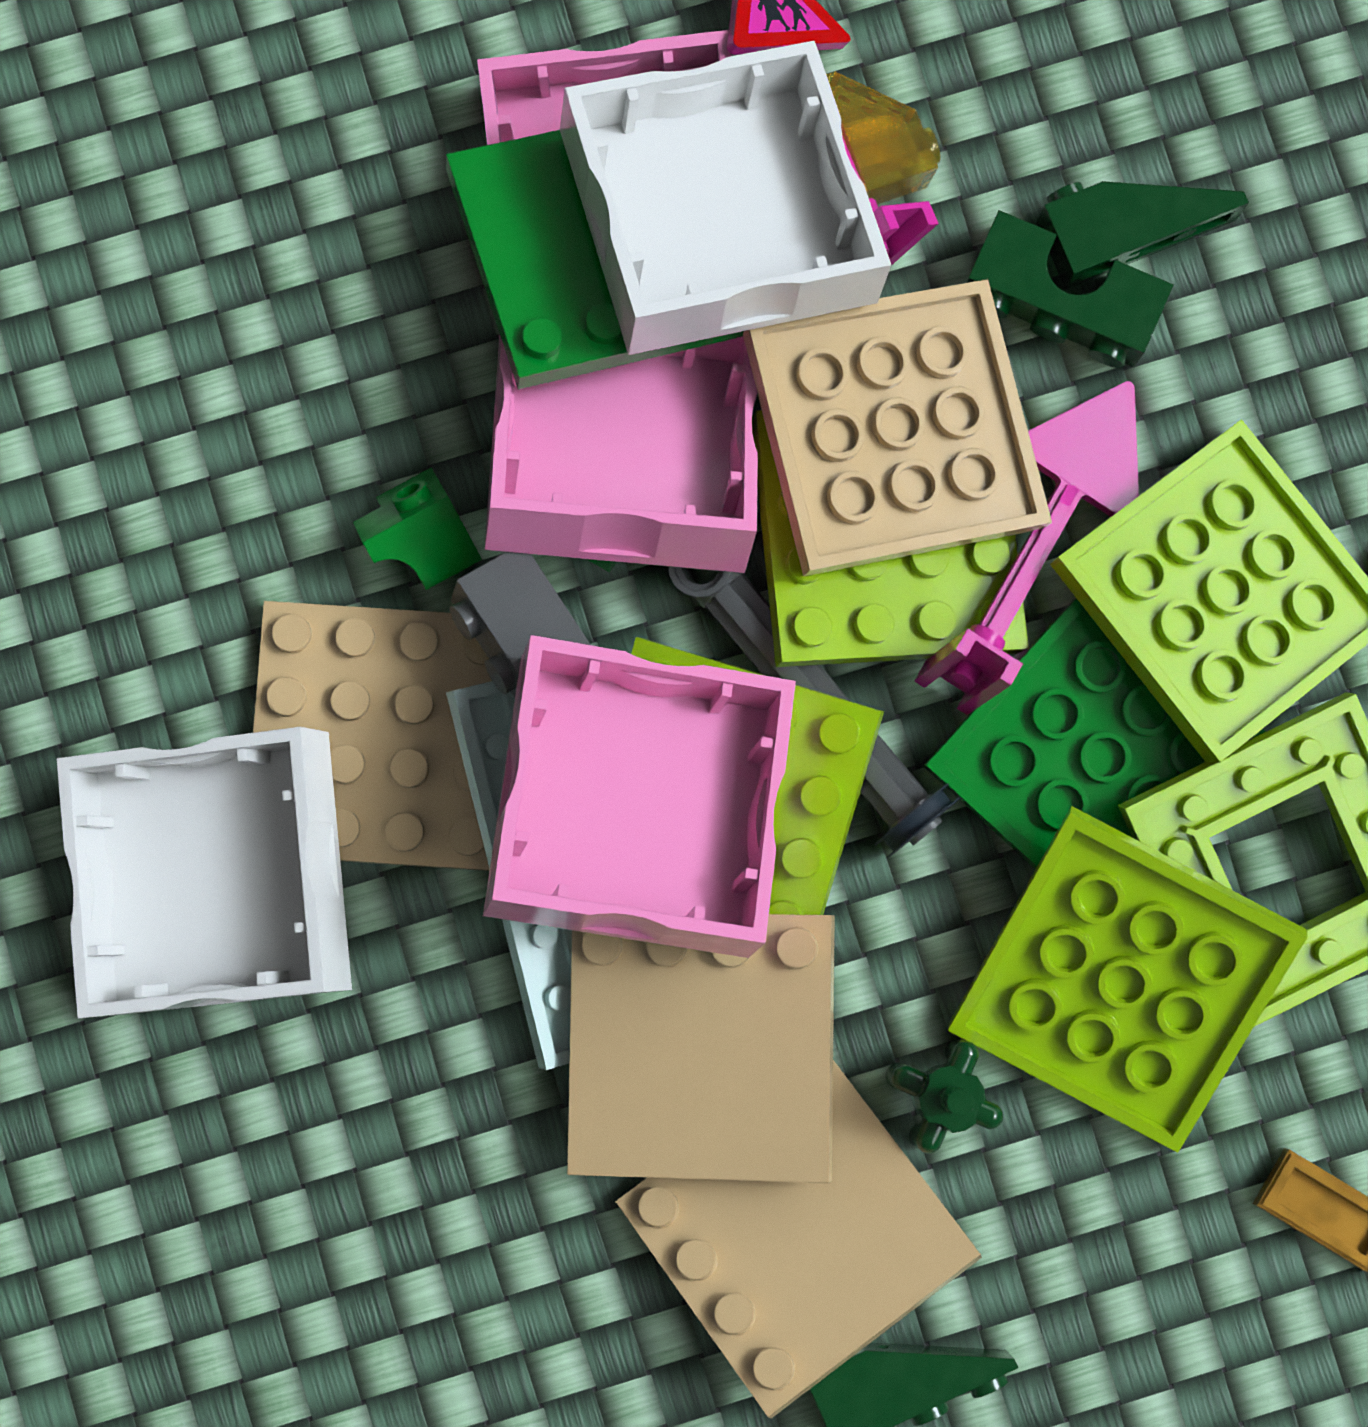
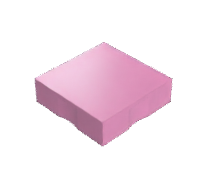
(629, 462)
(640, 798)

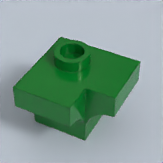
(420, 529)

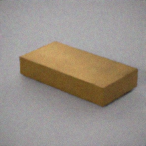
(1317, 1207)

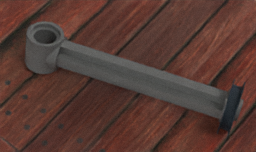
(887, 782)

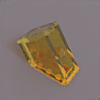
(884, 140)

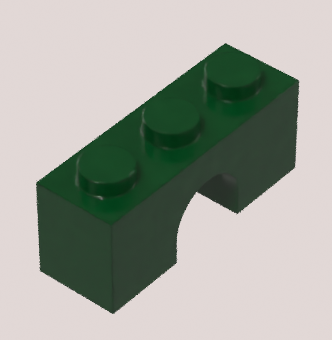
(1110, 321)

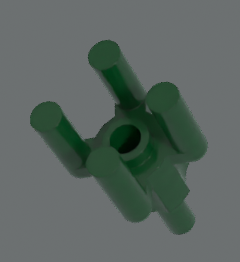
(946, 1096)

